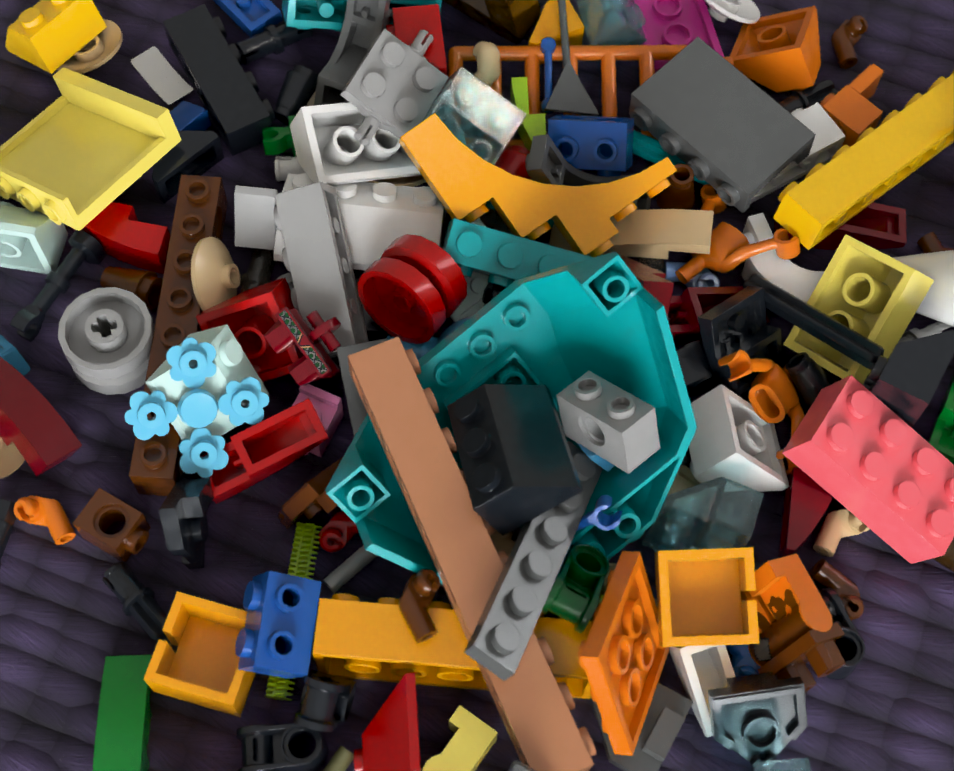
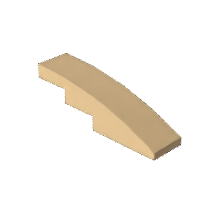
(655, 233)

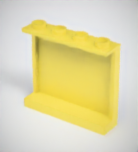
(84, 150)

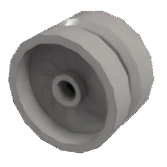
(107, 339)

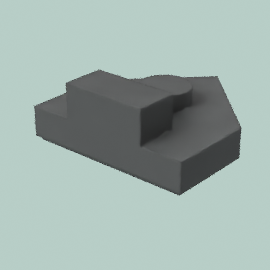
(658, 732)

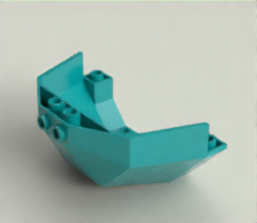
(550, 335)

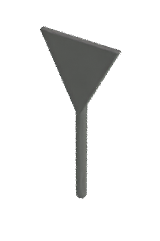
(569, 93)

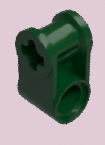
(578, 586)

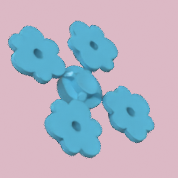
(196, 407)

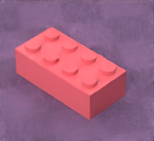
(877, 469)

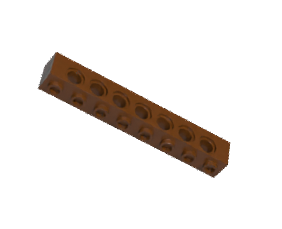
(197, 215)

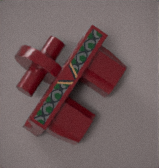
(294, 329)

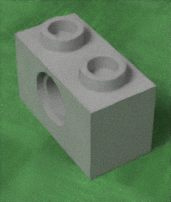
(609, 421)

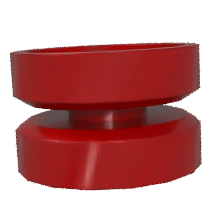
(412, 288)

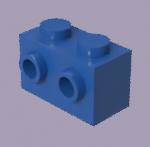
(594, 142)
(278, 625)

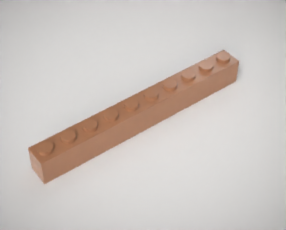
(461, 549)

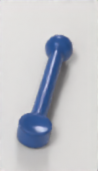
(547, 47)

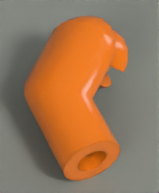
(46, 513)

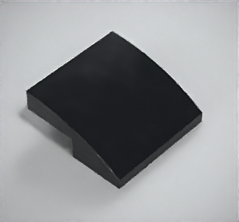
(736, 326)

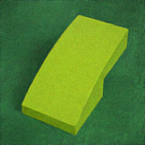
(533, 123)

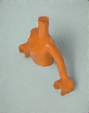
(731, 246)
(770, 393)

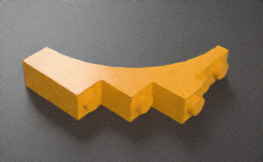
(580, 212)

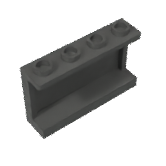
(719, 123)

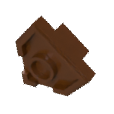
(309, 498)

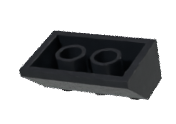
(911, 374)
(513, 453)

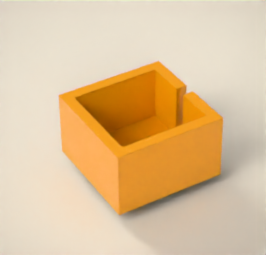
(702, 597)
(205, 662)

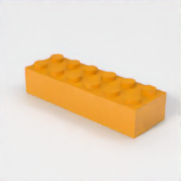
(377, 645)

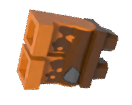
(793, 623)

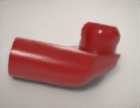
(337, 532)

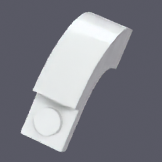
(778, 271)

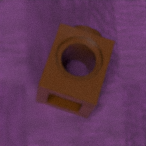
(102, 512)

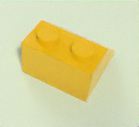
(53, 31)

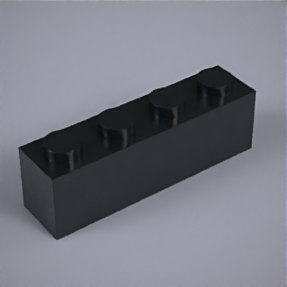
(219, 78)

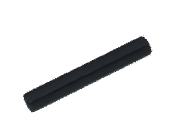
(817, 323)

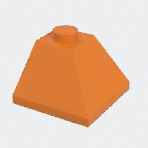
(780, 50)

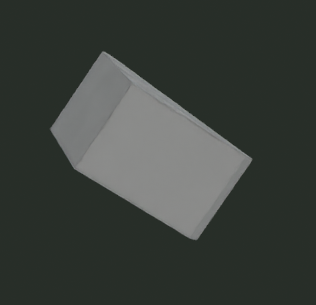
(255, 217)

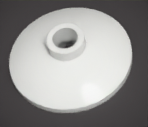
(737, 10)

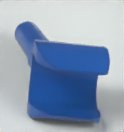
(598, 518)

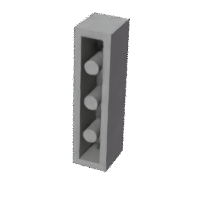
(320, 259)

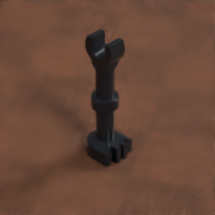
(84, 247)

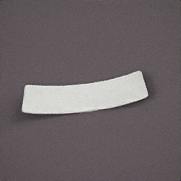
(161, 75)

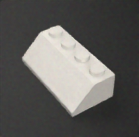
(333, 156)
(377, 216)

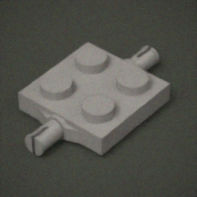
(394, 85)

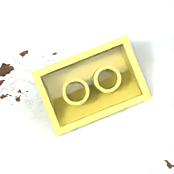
(867, 295)

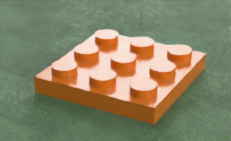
(624, 653)

